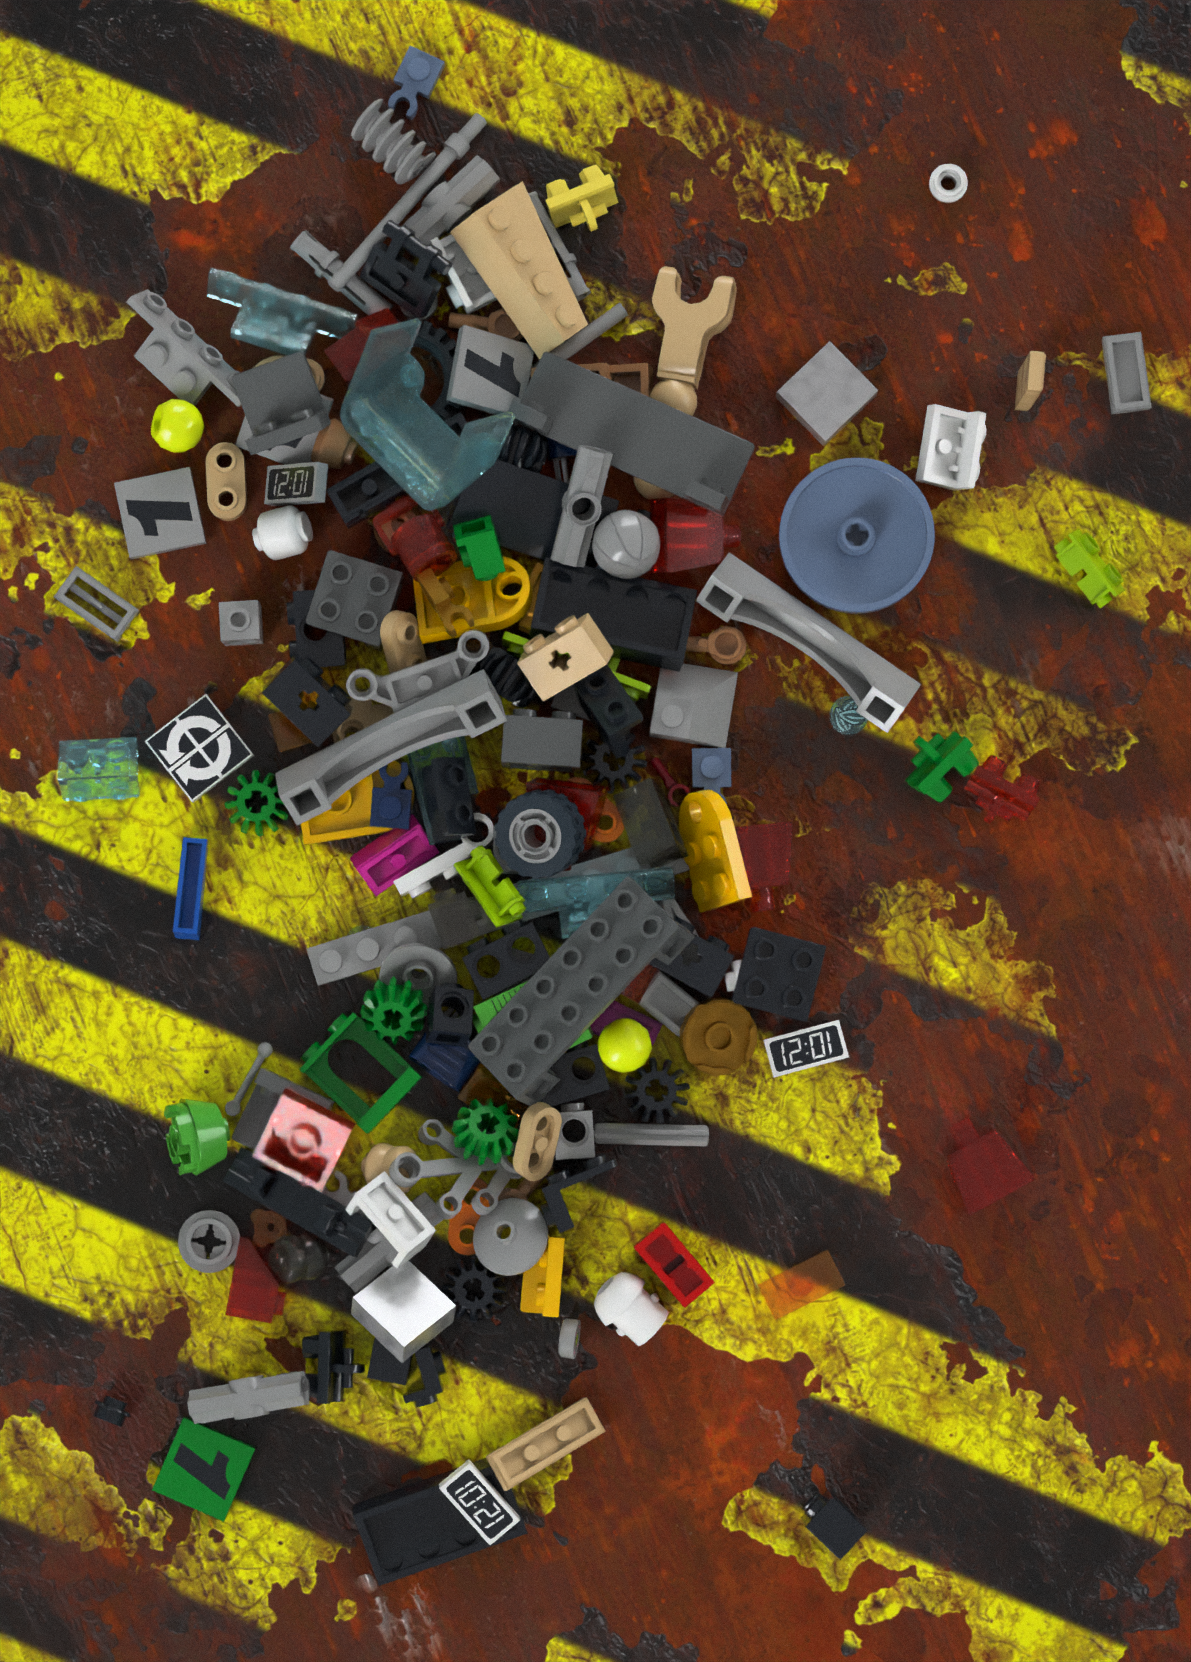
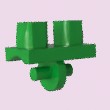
(936, 759)

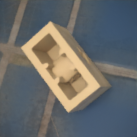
(554, 673)

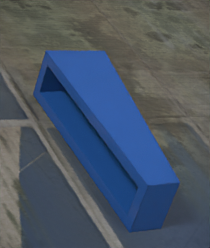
(190, 889)

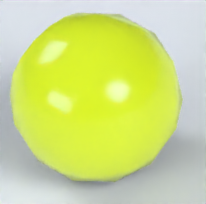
(177, 425)
(624, 1045)

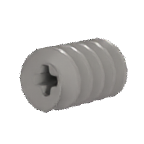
(390, 143)

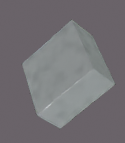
(826, 393)
(403, 1310)

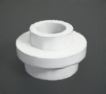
(948, 171)

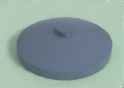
(856, 535)

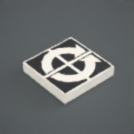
(199, 748)

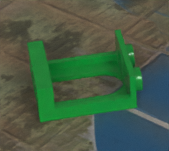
(318, 1069)

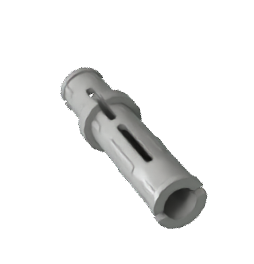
(327, 264)
(576, 281)

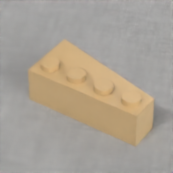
(522, 269)

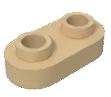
(226, 480)
(401, 640)
(537, 1141)

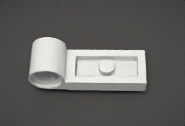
(418, 880)

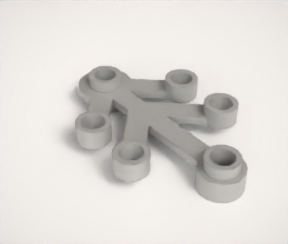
(468, 1170)

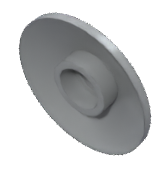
(403, 960)
(523, 1245)

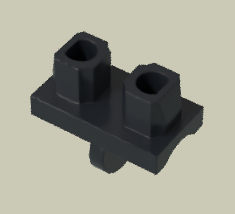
(334, 1365)

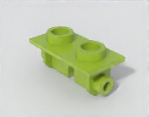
(1084, 555)
(498, 899)

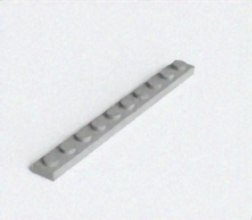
(369, 947)

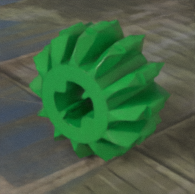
(247, 794)
(389, 1022)
(479, 1142)

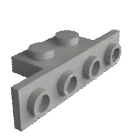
(178, 354)

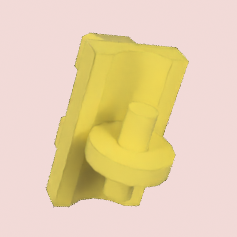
(582, 202)

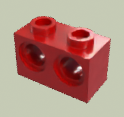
(673, 1264)

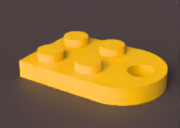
(484, 599)
(351, 811)
(713, 851)

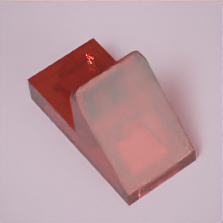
(348, 350)

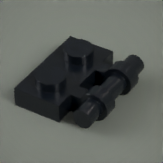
(399, 278)

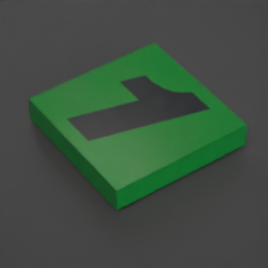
(204, 1469)

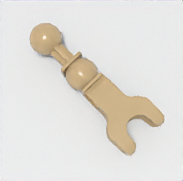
(685, 345)

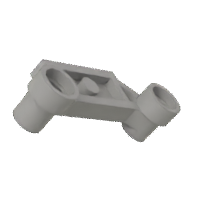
(422, 679)

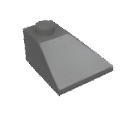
(694, 705)

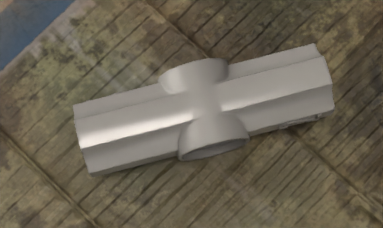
(452, 201)
(588, 482)
(378, 1251)
(249, 1397)

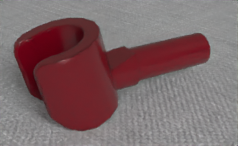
(668, 780)

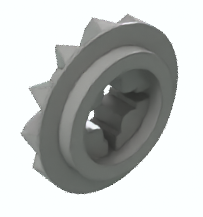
(195, 1253)

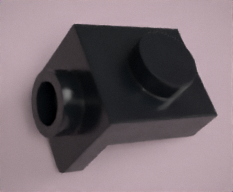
(431, 1367)

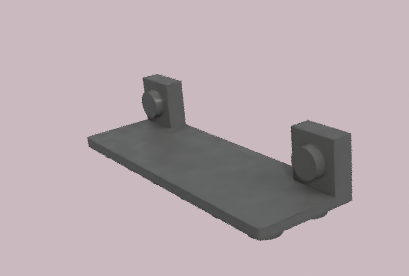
(640, 432)
(576, 989)

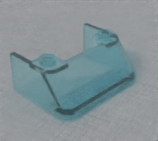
(404, 432)

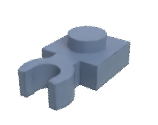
(416, 77)
(711, 769)

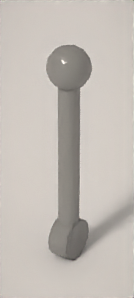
(233, 1107)

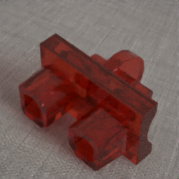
(1000, 795)

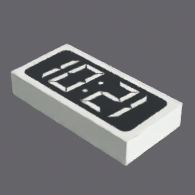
(806, 1048)
(479, 1502)

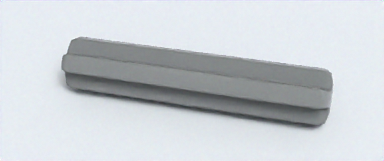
(651, 1134)

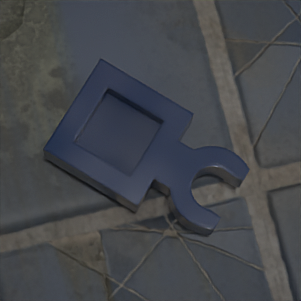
(392, 804)

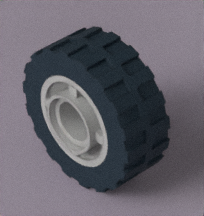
(517, 837)

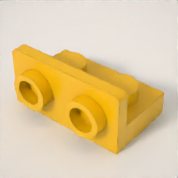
(543, 1281)

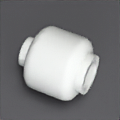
(282, 532)

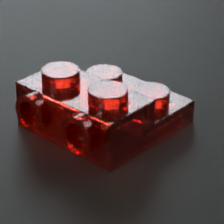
(303, 1140)

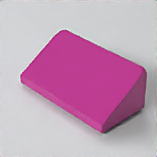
(393, 856)

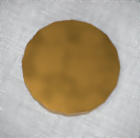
(718, 1036)

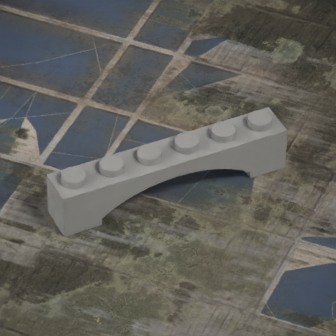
(749, 597)
(455, 711)

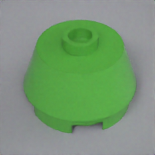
(196, 1135)

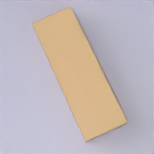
(1030, 380)
(545, 1443)

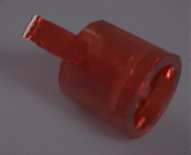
(419, 540)

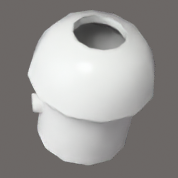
(630, 1307)

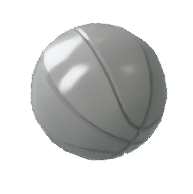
(626, 544)

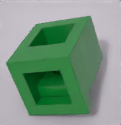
(480, 547)

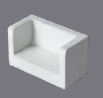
(393, 1216)

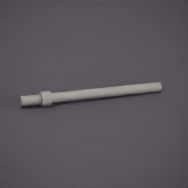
(454, 148)

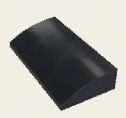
(522, 508)
(637, 616)
(422, 1527)

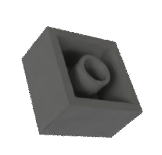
(542, 742)

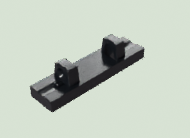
(300, 1204)

